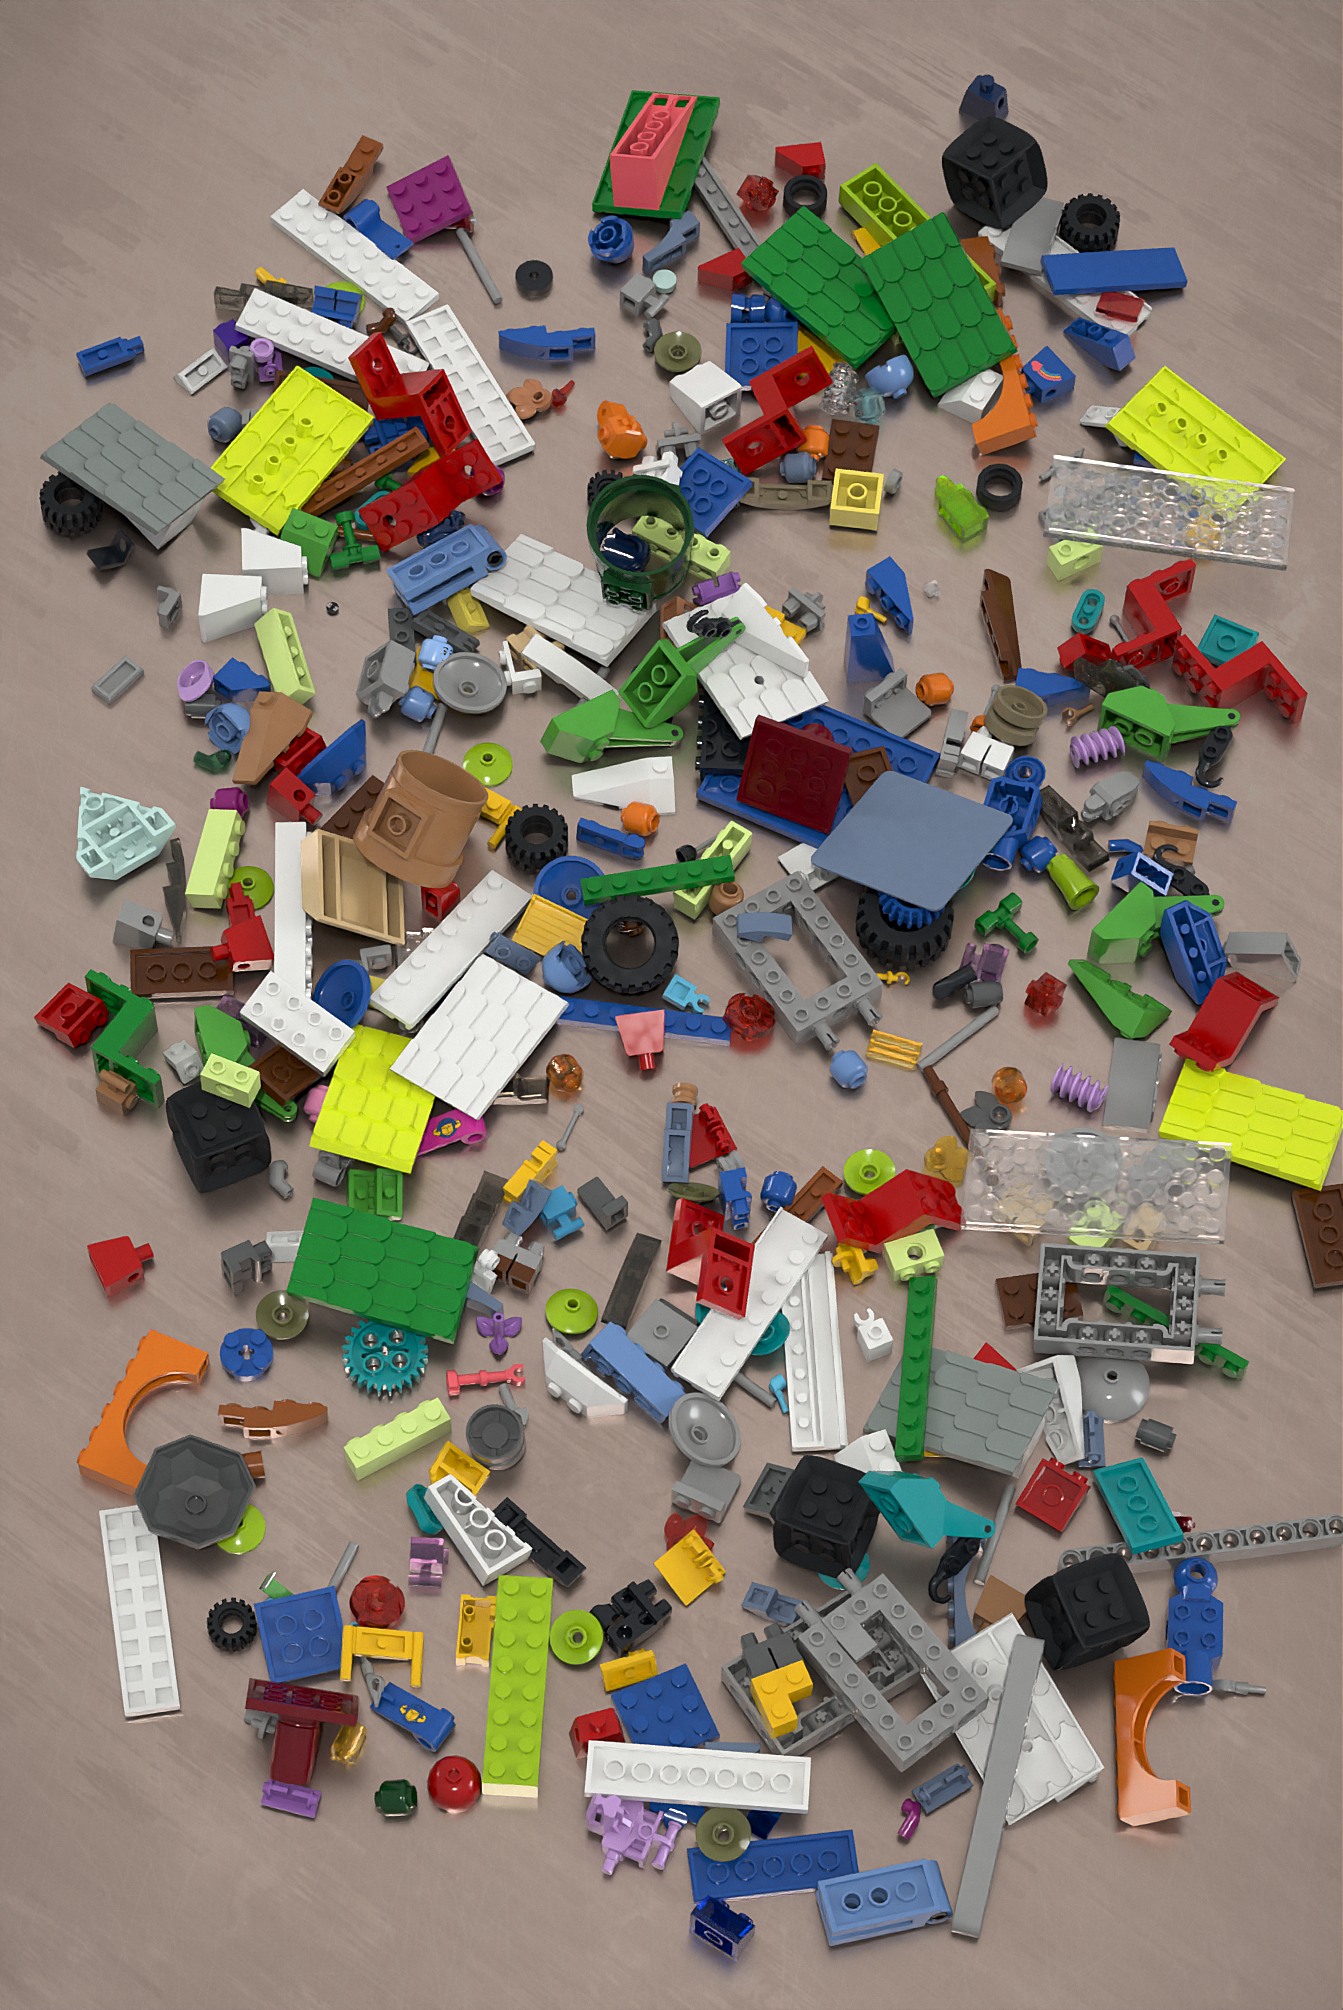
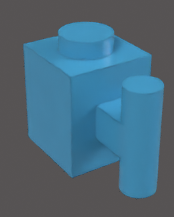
(559, 1211)

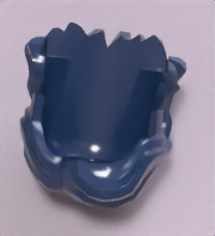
(442, 530)
(626, 551)

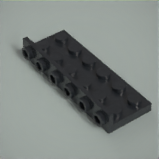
(719, 745)

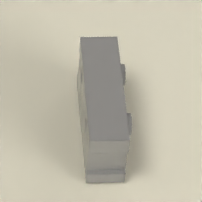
(950, 747)

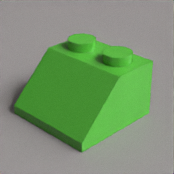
(313, 535)

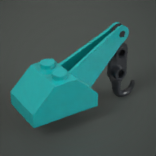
(923, 1516)

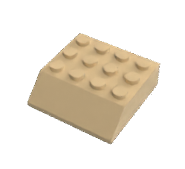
(349, 889)

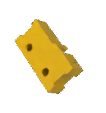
(537, 1168)
(475, 1630)

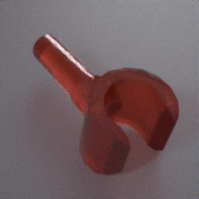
(558, 397)

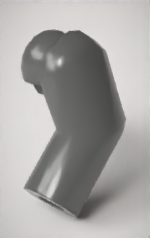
(655, 332)

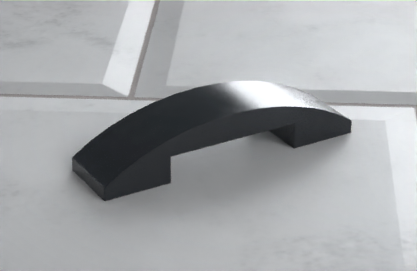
(545, 1553)

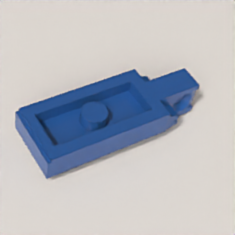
(109, 354)

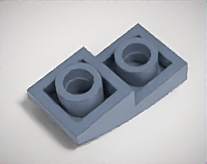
(761, 924)

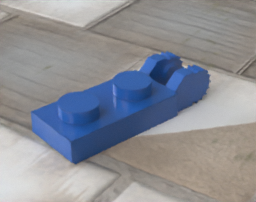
(610, 839)

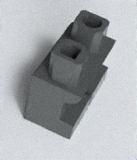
(245, 1263)
(769, 1654)

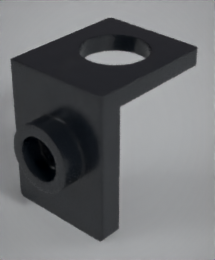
(112, 555)

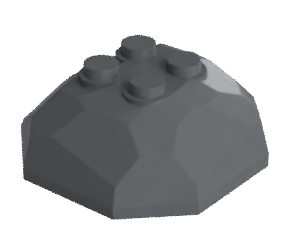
(194, 1492)

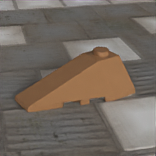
(273, 725)

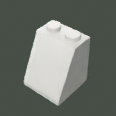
(706, 396)
(275, 560)
(230, 604)

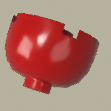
(454, 1784)

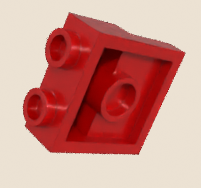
(301, 752)
(72, 1015)
(1053, 1493)

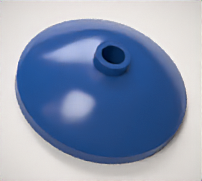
(563, 877)
(344, 991)

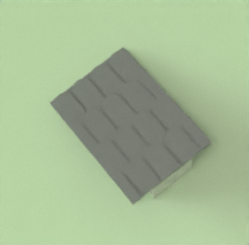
(135, 472)
(974, 1412)

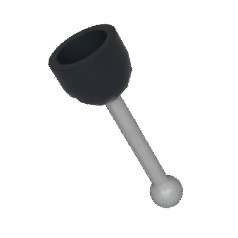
(689, 853)

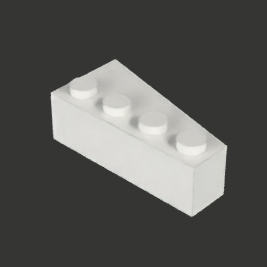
(479, 1536)

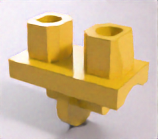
(854, 1263)

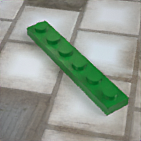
(658, 879)
(1144, 1314)

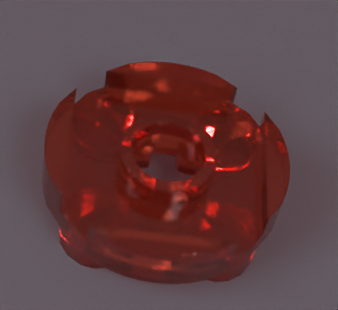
(749, 1028)
(369, 1615)

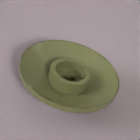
(677, 344)
(693, 1191)
(277, 1305)
(719, 1820)

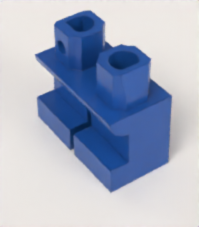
(337, 305)
(384, 432)
(734, 1198)

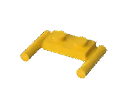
(498, 810)
(384, 1645)

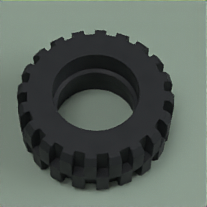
(623, 909)
(900, 947)

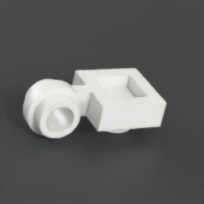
(482, 1273)

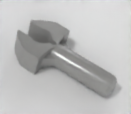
(509, 1402)

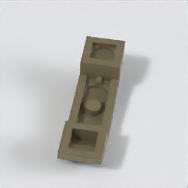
(788, 497)

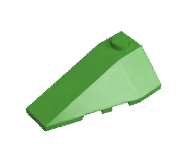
(1126, 1010)

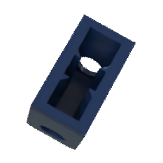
(985, 99)

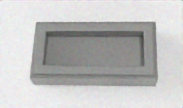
(117, 680)
(853, 1637)

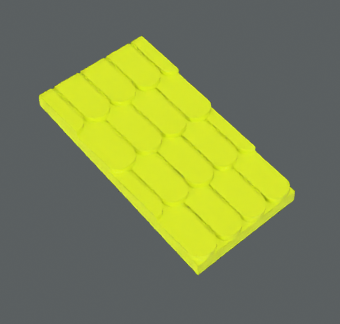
(1190, 434)
(289, 449)
(370, 1108)
(1265, 1124)

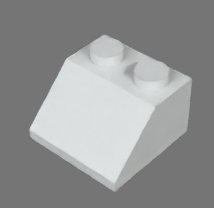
(974, 397)
(869, 1453)

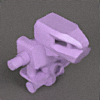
(629, 1831)

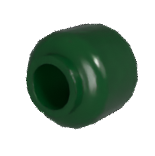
(396, 1797)

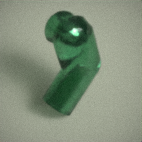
(214, 761)

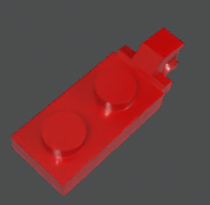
(238, 906)

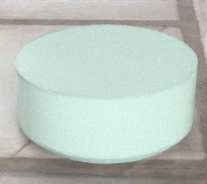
(665, 281)

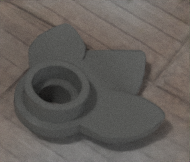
(986, 1109)

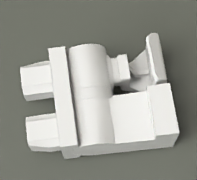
(664, 469)

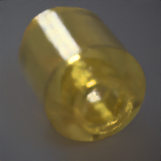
(349, 1743)

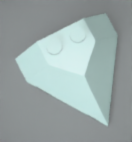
(118, 834)

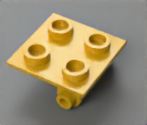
(689, 1567)

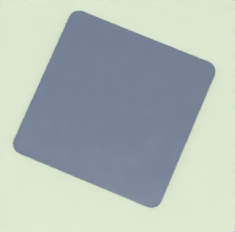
(912, 840)

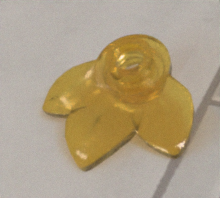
(950, 1158)

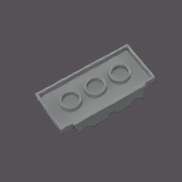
(1033, 236)
(1132, 1085)

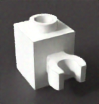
(873, 1336)

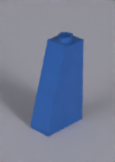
(866, 651)

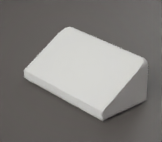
(201, 371)
(284, 1245)

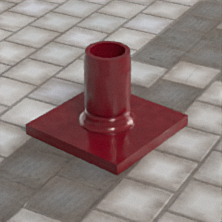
(795, 772)
(298, 1723)

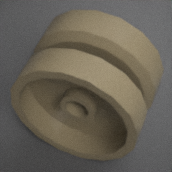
(1015, 715)

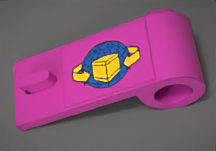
(451, 1128)

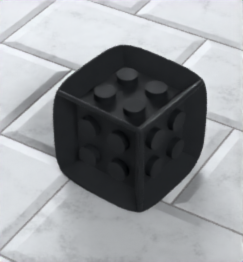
(994, 172)
(217, 1137)
(824, 1517)
(1087, 1611)

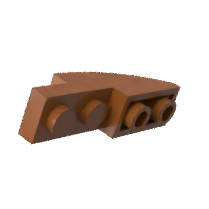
(353, 176)
(284, 1420)

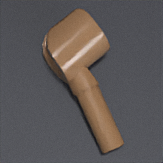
(1075, 713)

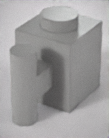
(641, 294)

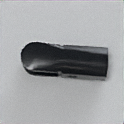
(954, 981)

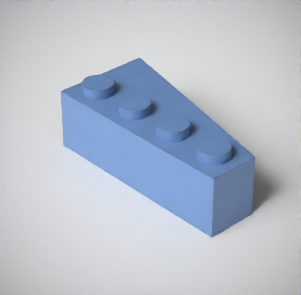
(633, 1371)

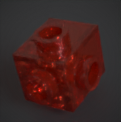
(757, 193)
(1045, 994)

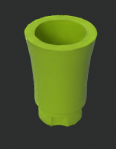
(1072, 882)

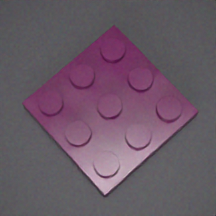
(429, 199)

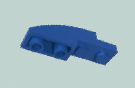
(538, 344)
(1179, 792)

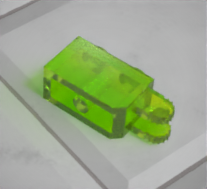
(960, 509)

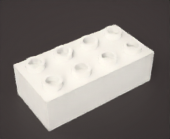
(297, 1024)

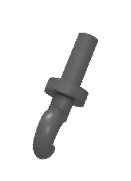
(402, 339)

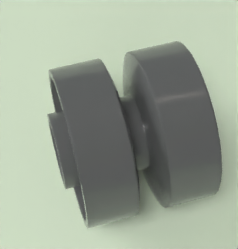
(495, 1437)

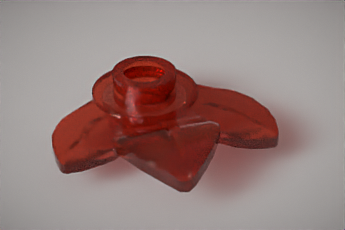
(677, 1528)

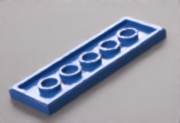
(1113, 271)
(774, 1867)

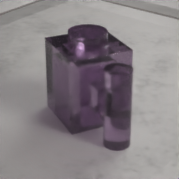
(989, 964)
(427, 1557)

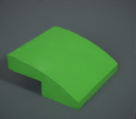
(375, 1192)

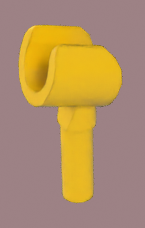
(862, 607)

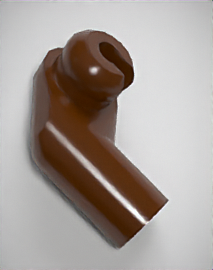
(389, 319)

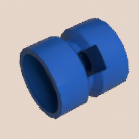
(756, 307)

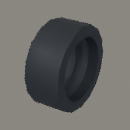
(805, 183)
(1003, 472)

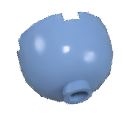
(892, 378)
(228, 726)
(564, 969)

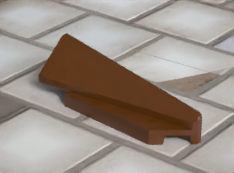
(1000, 621)

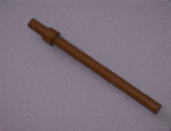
(940, 1091)

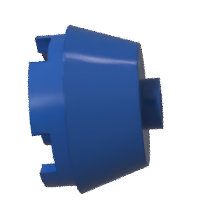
(612, 240)

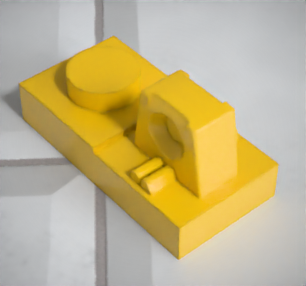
(628, 1670)

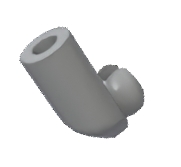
(276, 1178)

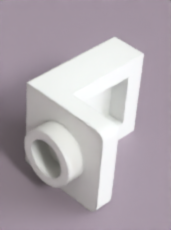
(184, 1061)

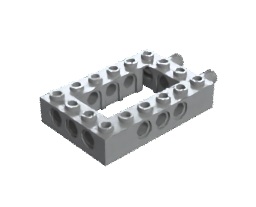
(799, 1017)
(1122, 1268)
(891, 1675)
(899, 1741)

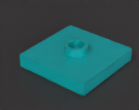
(1225, 640)

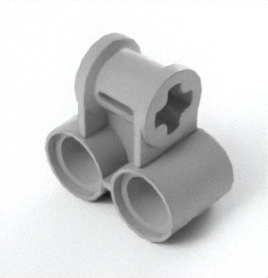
(331, 1168)

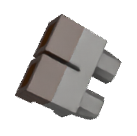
(518, 1264)

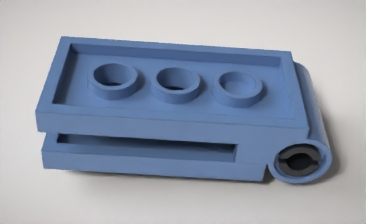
(446, 567)
(908, 1899)

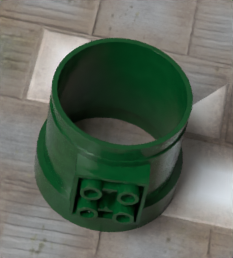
(640, 497)

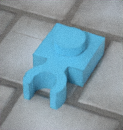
(681, 993)

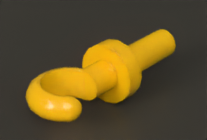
(889, 977)

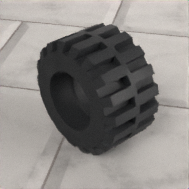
(1094, 211)
(68, 518)
(532, 821)

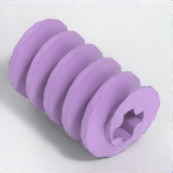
(1095, 745)
(1078, 1088)

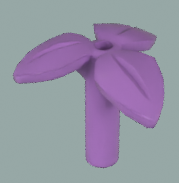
(499, 1328)

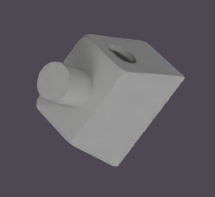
(140, 927)

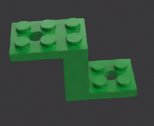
(125, 1036)

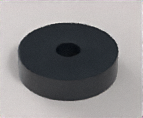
(532, 269)

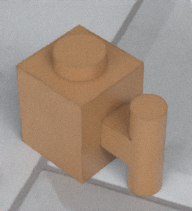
(116, 1092)

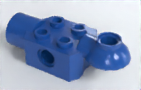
(1019, 799)
(1195, 1624)

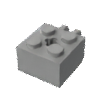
(385, 677)

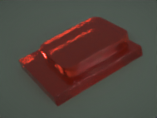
(1120, 306)

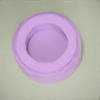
(262, 349)

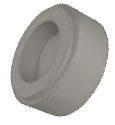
(893, 481)

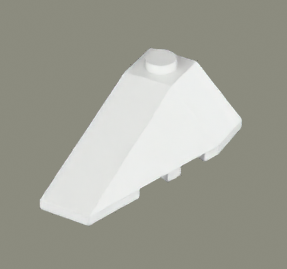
(763, 633)
(639, 780)
(1064, 1415)

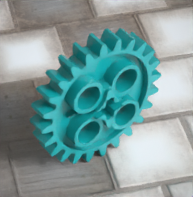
(388, 1375)

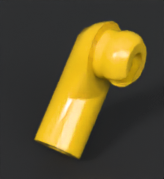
(263, 275)

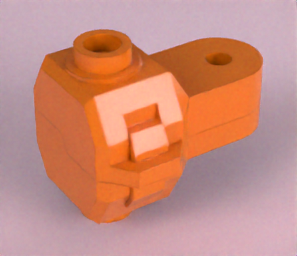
(619, 432)

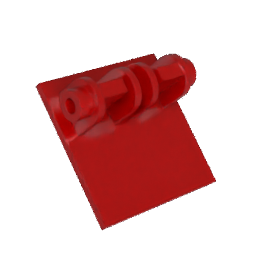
(709, 1137)

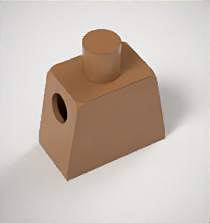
(997, 1602)

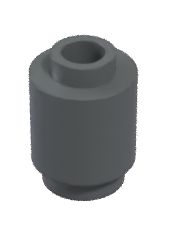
(200, 707)
(983, 994)
(1155, 1435)

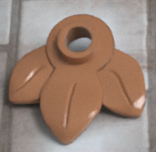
(528, 398)

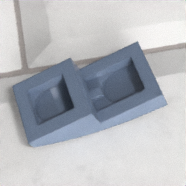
(523, 1214)
(771, 1605)

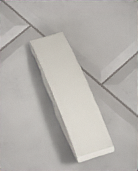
(565, 669)

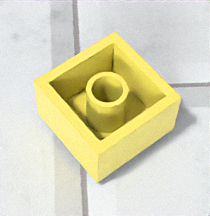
(856, 499)

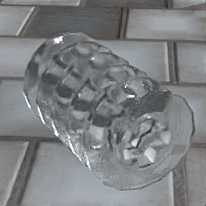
(839, 395)

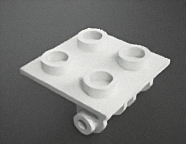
(800, 860)

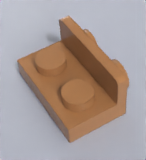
(1182, 837)

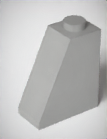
(1263, 954)

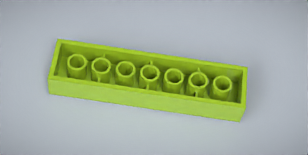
(888, 210)
(517, 1686)

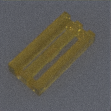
(893, 1053)

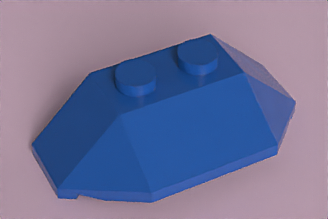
(337, 762)
(1193, 948)

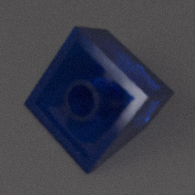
(721, 1926)

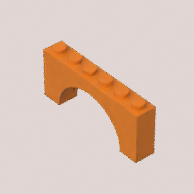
(1011, 417)
(157, 1363)
(1138, 1688)

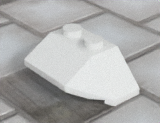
(579, 1386)

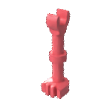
(454, 1380)

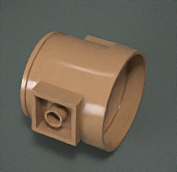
(421, 819)

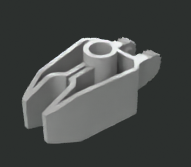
(1110, 796)

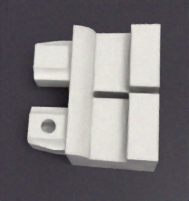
(985, 754)

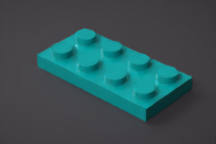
(1137, 1506)

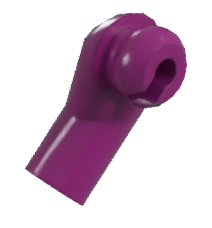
(912, 1820)

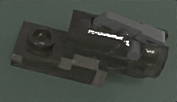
(1108, 676)

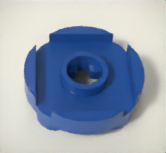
(244, 1339)

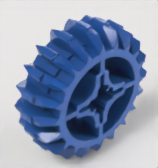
(906, 911)

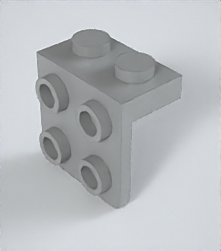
(895, 706)
(706, 1490)

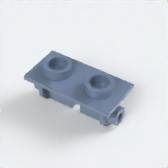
(512, 953)
(1093, 1441)
(943, 1787)

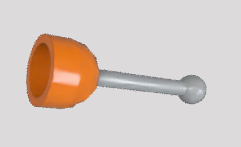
(978, 721)

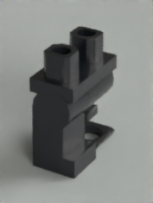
(639, 1616)

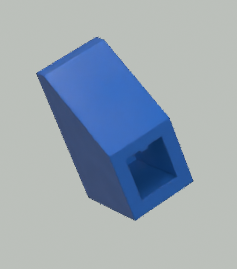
(239, 683)

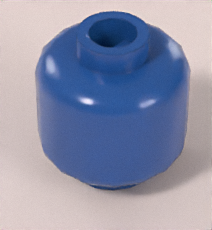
(777, 312)
(1037, 854)
(778, 1190)

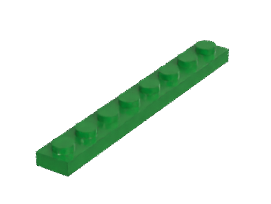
(916, 1369)

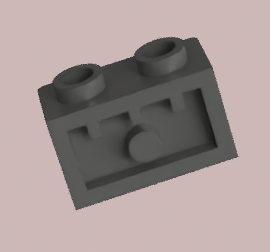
(768, 1491)

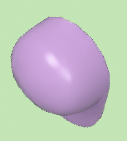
(195, 680)

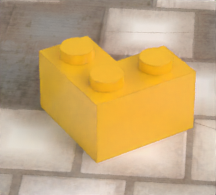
(776, 1693)

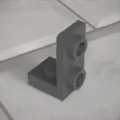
(603, 1203)

